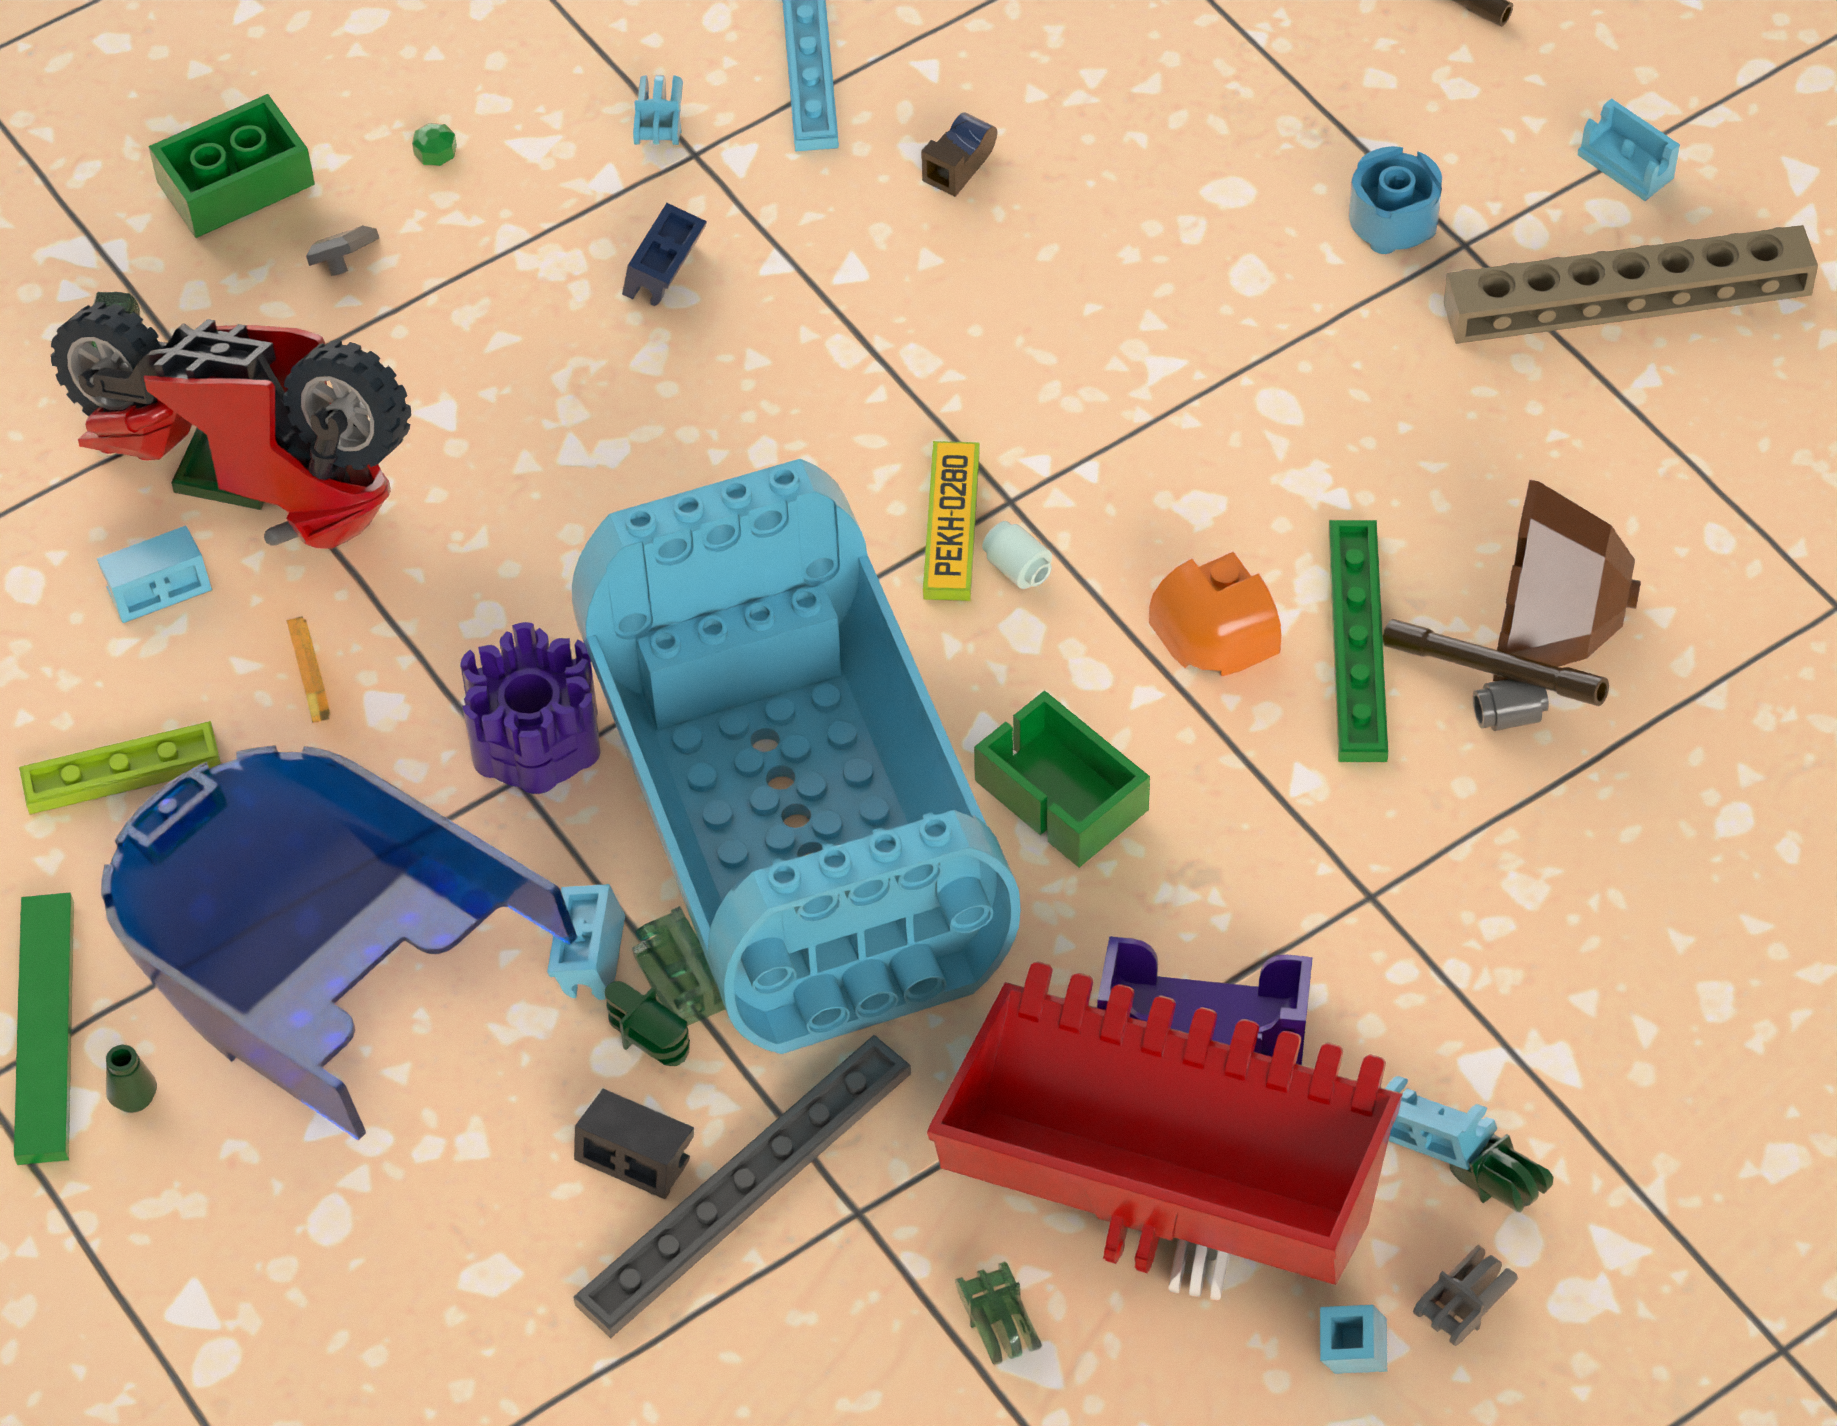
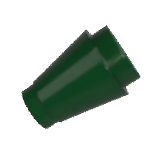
(128, 1080)

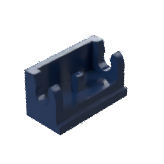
(662, 252)

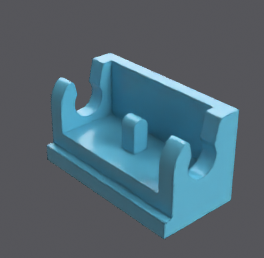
(1629, 150)
(154, 574)
(595, 952)
(1439, 1129)

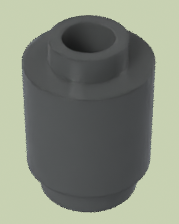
(1509, 704)

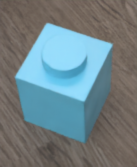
(1353, 1339)

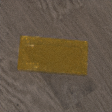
(308, 669)

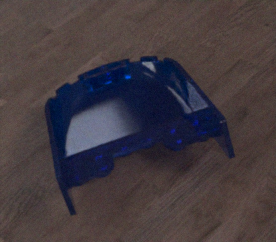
(281, 887)

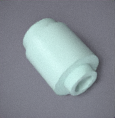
(1017, 555)

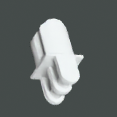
(1201, 1256)

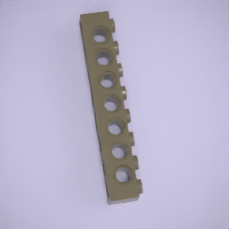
(1630, 284)

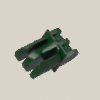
(647, 1024)
(1505, 1175)

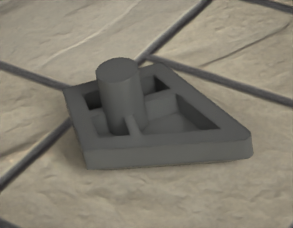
(336, 246)

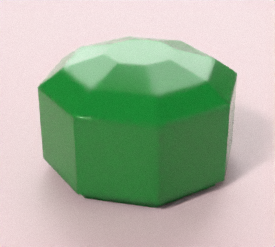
(434, 144)

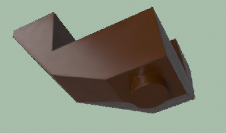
(1565, 582)

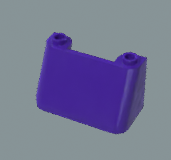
(1275, 1004)

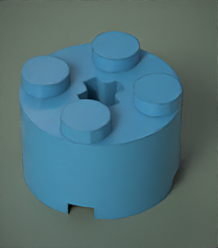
(1395, 199)

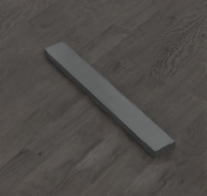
(741, 1186)

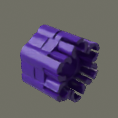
(530, 710)

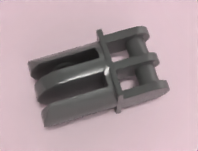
(1466, 1293)

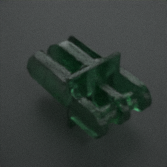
(996, 1308)

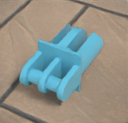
(657, 117)

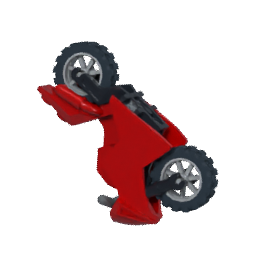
(258, 399)

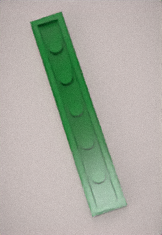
(1357, 641)
(44, 1029)

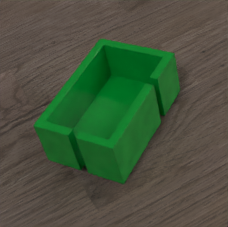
(1062, 778)

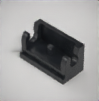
(632, 1143)

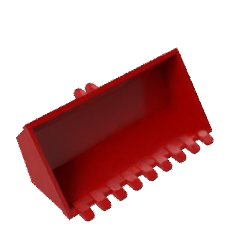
(1169, 1127)

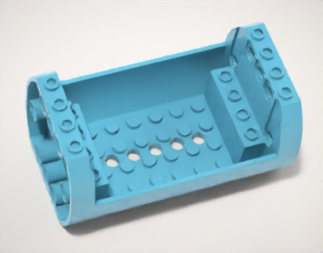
(760, 621)

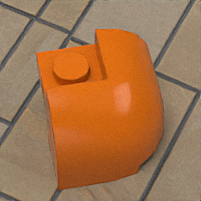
(1216, 616)

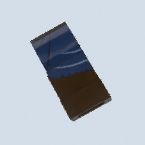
(960, 151)

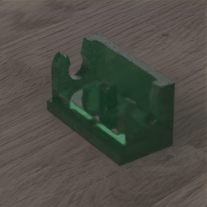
(677, 967)

